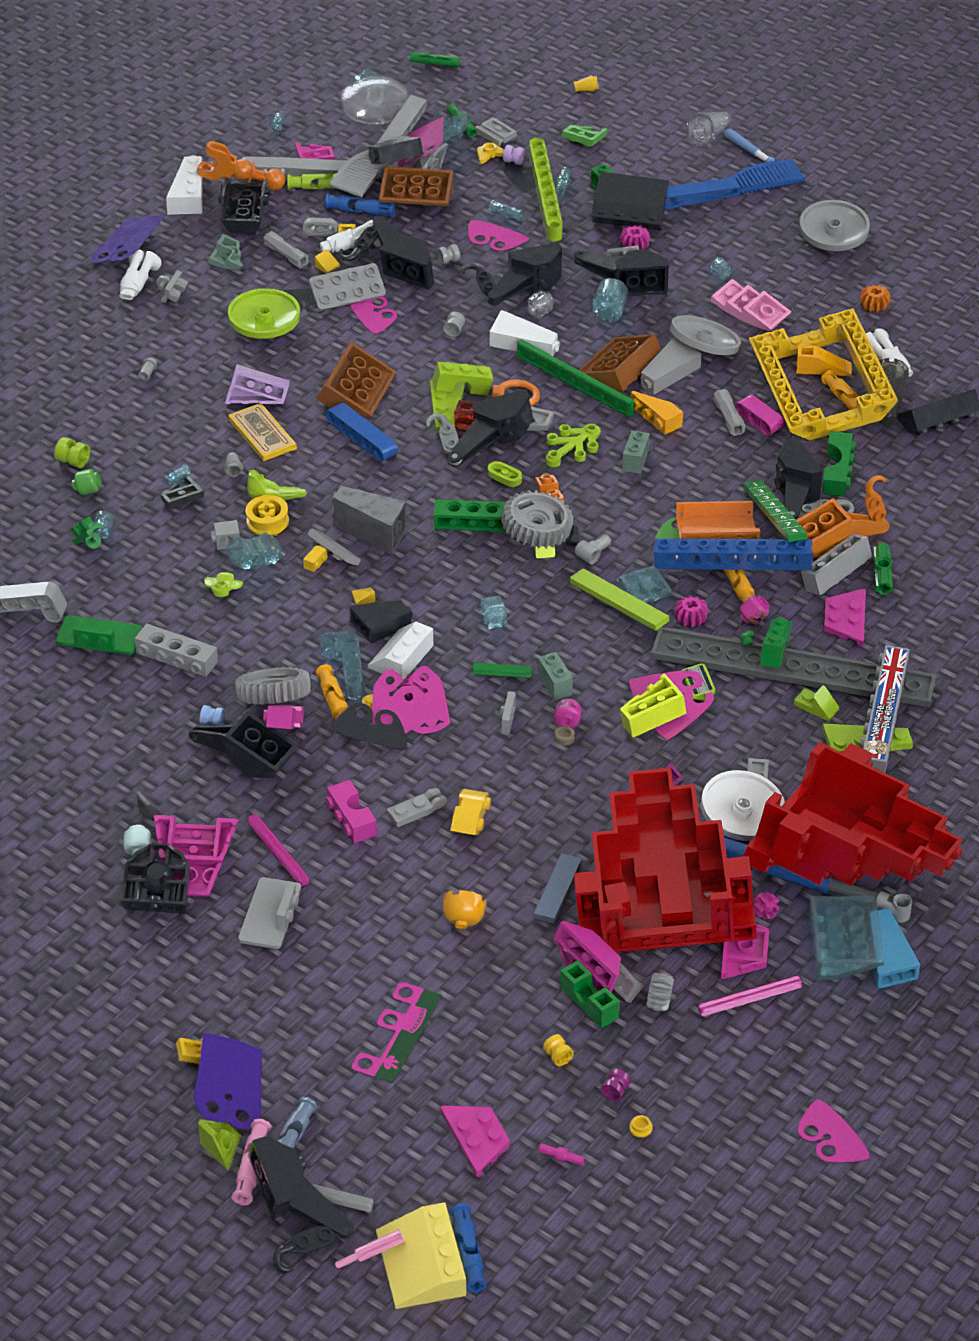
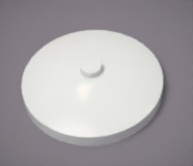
(738, 801)

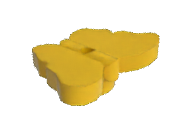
(487, 151)

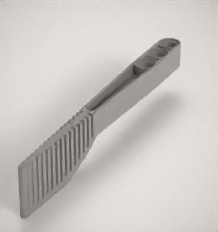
(301, 166)
(358, 172)

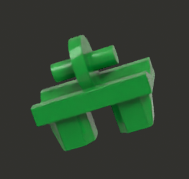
(86, 531)

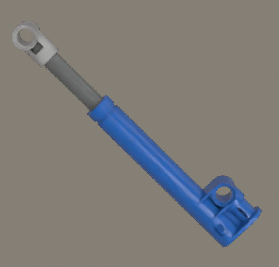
(899, 904)

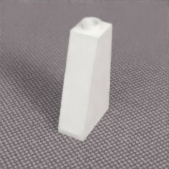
(510, 329)

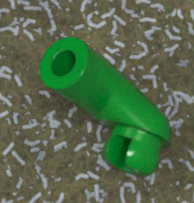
(747, 637)

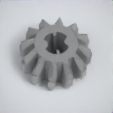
(660, 992)

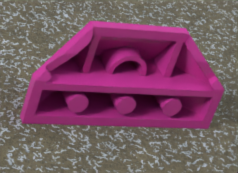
(591, 951)

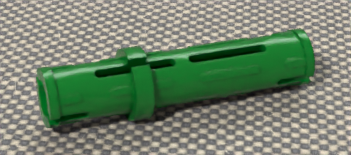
(427, 58)
(454, 111)

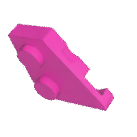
(314, 152)

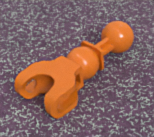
(241, 169)

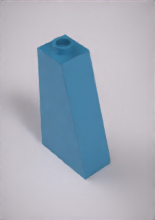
(899, 959)

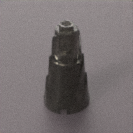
(897, 374)

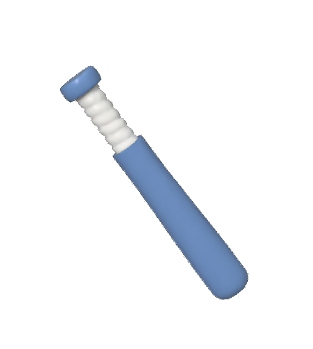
(746, 145)

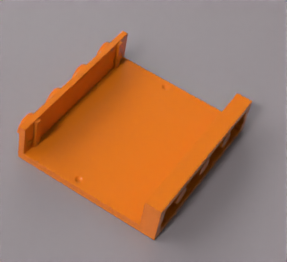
(716, 520)

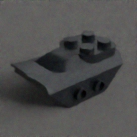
(243, 206)

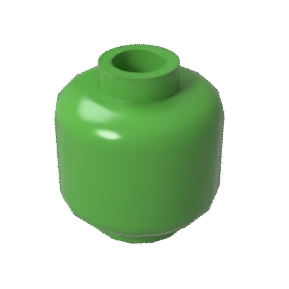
(86, 482)

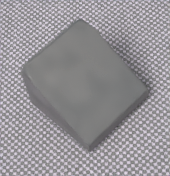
(146, 806)

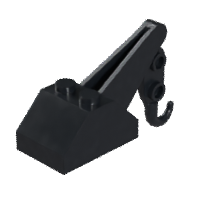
(400, 256)
(528, 270)
(287, 1190)

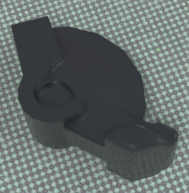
(573, 537)

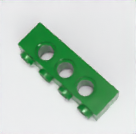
(468, 515)

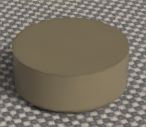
(564, 735)

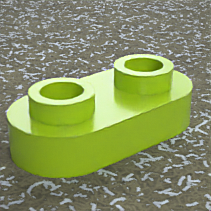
(505, 474)

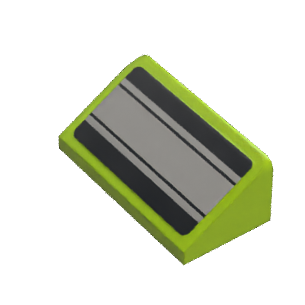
(707, 682)

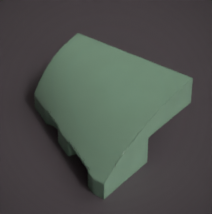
(226, 254)

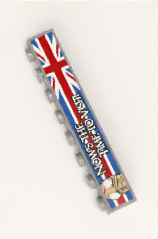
(885, 705)

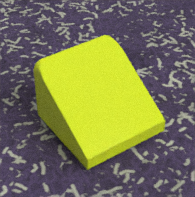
(544, 553)

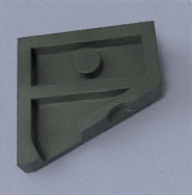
(181, 494)

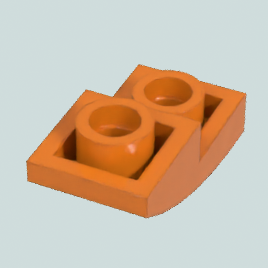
(549, 485)

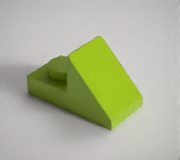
(818, 703)

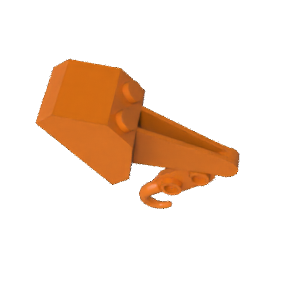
(832, 524)

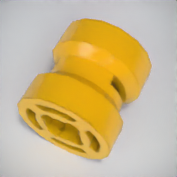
(559, 1052)

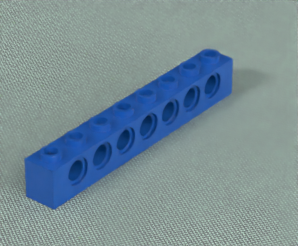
(733, 554)

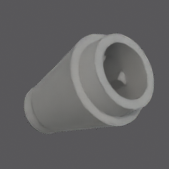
(233, 465)

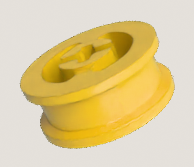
(268, 521)

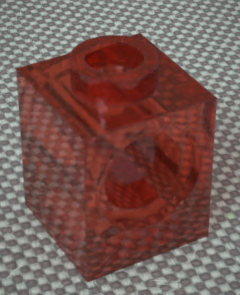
(464, 415)

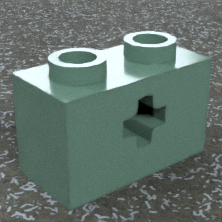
(636, 452)
(555, 676)

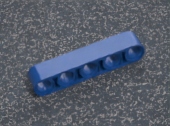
(361, 431)

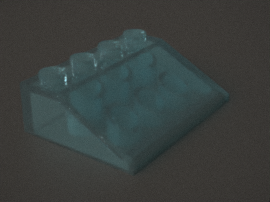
(844, 935)

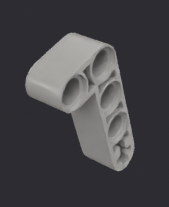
(34, 596)

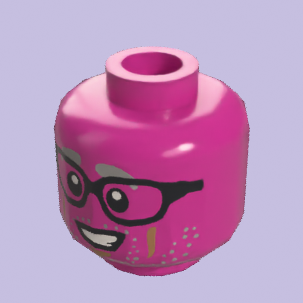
(567, 713)

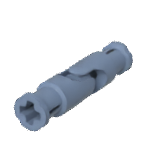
(297, 1122)

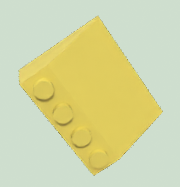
(427, 1262)

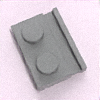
(496, 131)

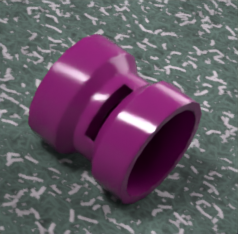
(615, 1085)

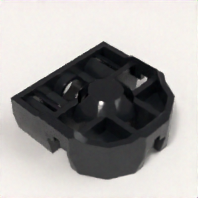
(144, 863)

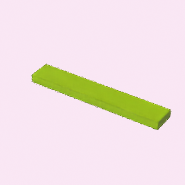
(619, 599)

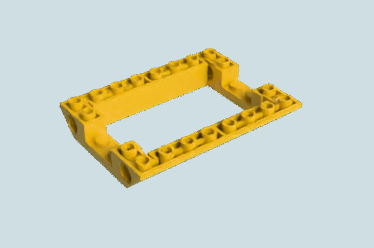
(833, 329)

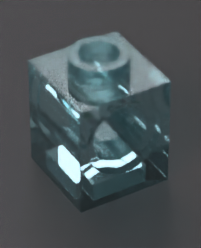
(493, 612)

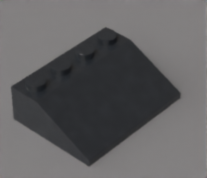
(630, 201)

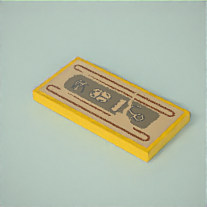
(262, 432)

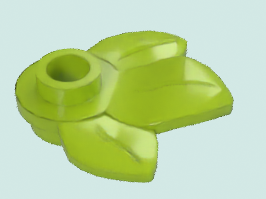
(222, 584)

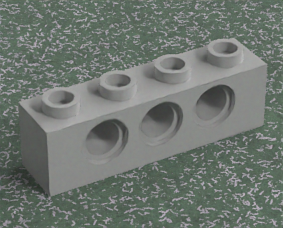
(176, 650)

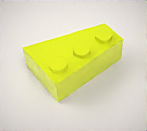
(653, 708)

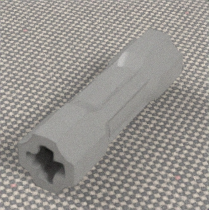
(293, 254)
(733, 421)

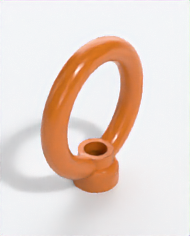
(498, 390)

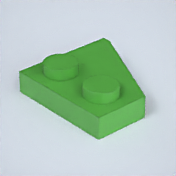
(583, 134)

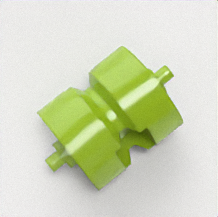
(72, 452)

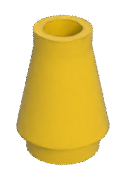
(587, 84)

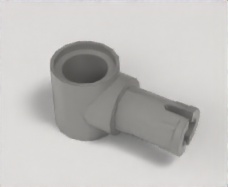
(591, 551)

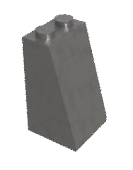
(370, 517)

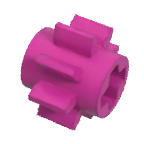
(766, 905)

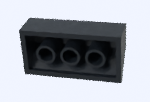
(940, 411)

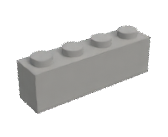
(837, 564)

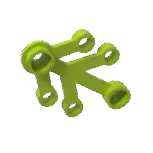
(588, 432)

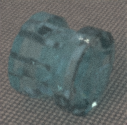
(721, 268)

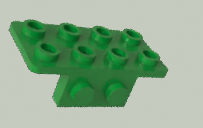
(98, 634)

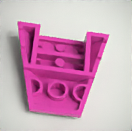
(201, 845)

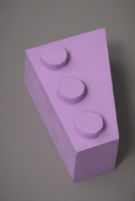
(256, 387)

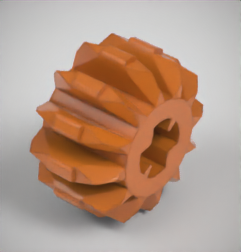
(875, 298)

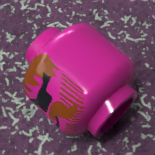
(754, 610)

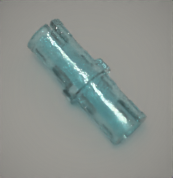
(563, 182)
(505, 210)

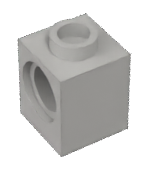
(225, 534)

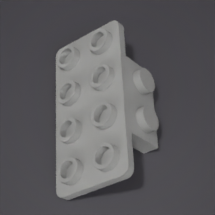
(347, 286)
(270, 913)

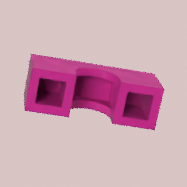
(344, 800)

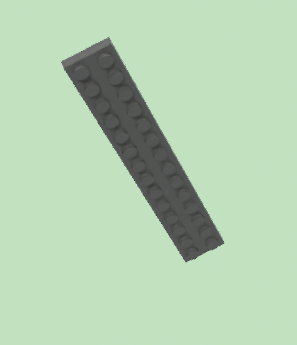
(797, 666)

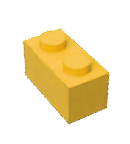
(315, 558)

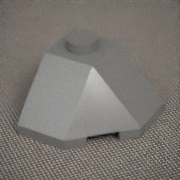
(433, 160)

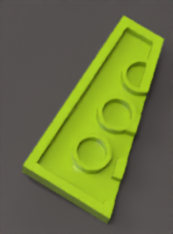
(446, 402)
(840, 736)

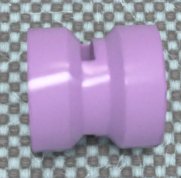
(513, 154)

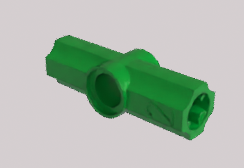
(882, 569)

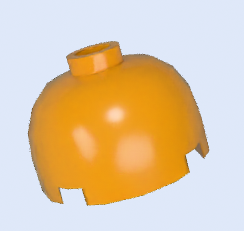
(463, 908)

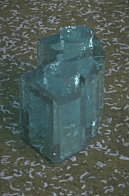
(255, 552)

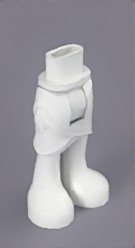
(346, 239)
(134, 280)
(881, 338)

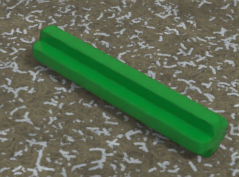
(502, 670)

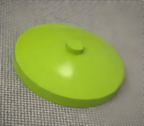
(264, 313)

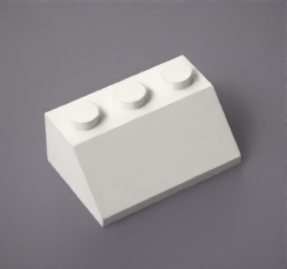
(404, 650)

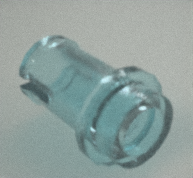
(277, 122)
(175, 476)

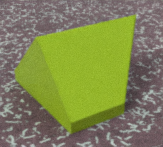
(219, 1140)

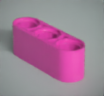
(759, 415)

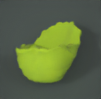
(259, 486)

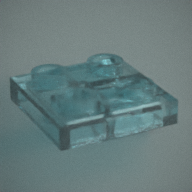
(454, 126)
(645, 584)

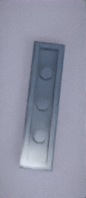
(557, 888)

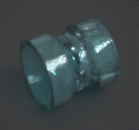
(107, 521)

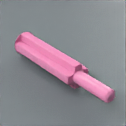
(373, 1248)

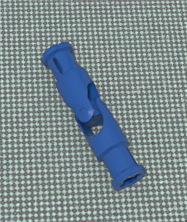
(372, 206)
(467, 1246)

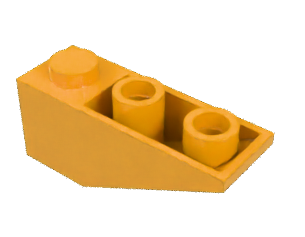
(818, 361)
(658, 412)

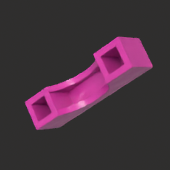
(284, 716)

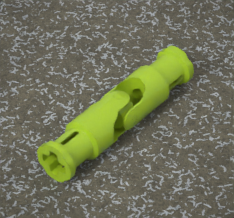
(305, 183)

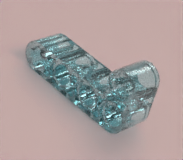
(345, 646)

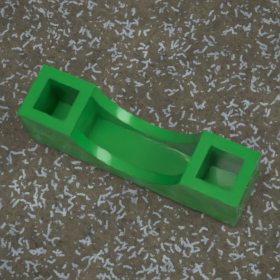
(835, 476)

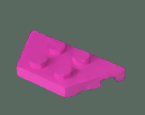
(846, 615)
(745, 955)
(477, 1134)

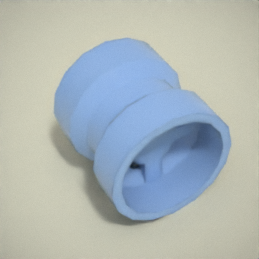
(212, 716)

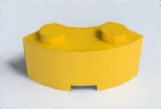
(470, 812)

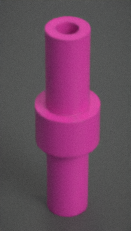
(561, 1154)

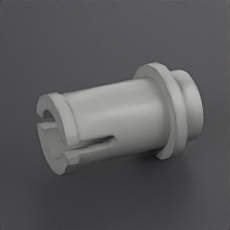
(148, 366)

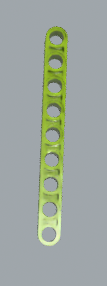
(545, 189)

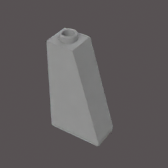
(670, 365)

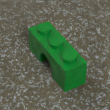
(775, 643)
(598, 1005)

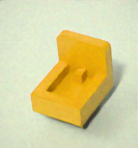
(189, 1050)

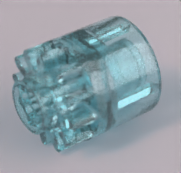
(610, 299)

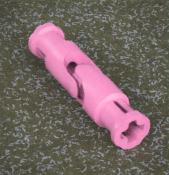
(246, 1178)

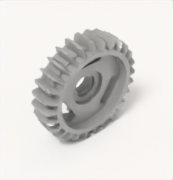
(529, 507)
(272, 685)

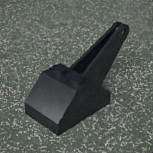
(638, 270)
(250, 745)

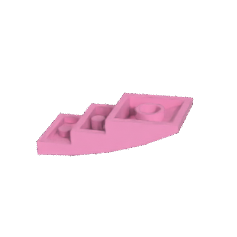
(750, 306)

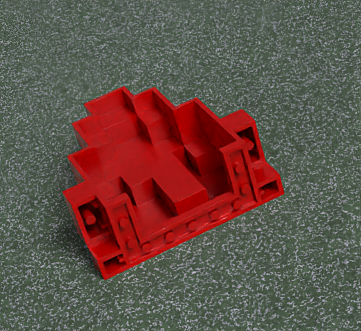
(851, 824)
(666, 867)

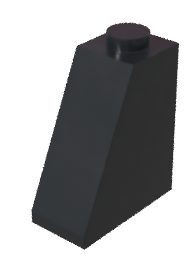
(395, 149)
(380, 619)

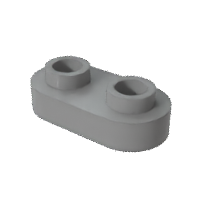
(320, 227)

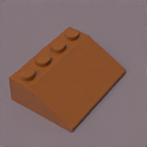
(417, 186)
(622, 360)
(357, 381)

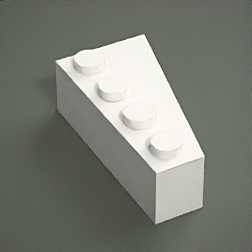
(187, 189)

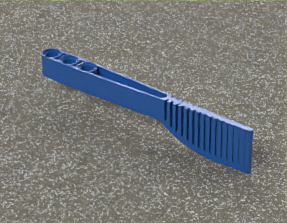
(749, 179)

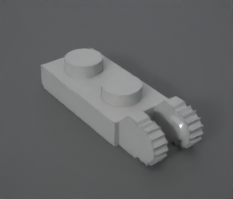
(416, 807)

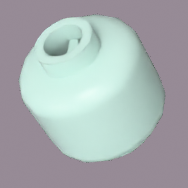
(136, 838)

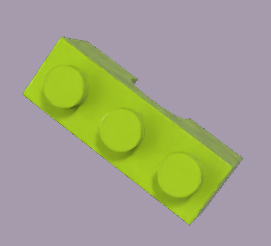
(449, 374)

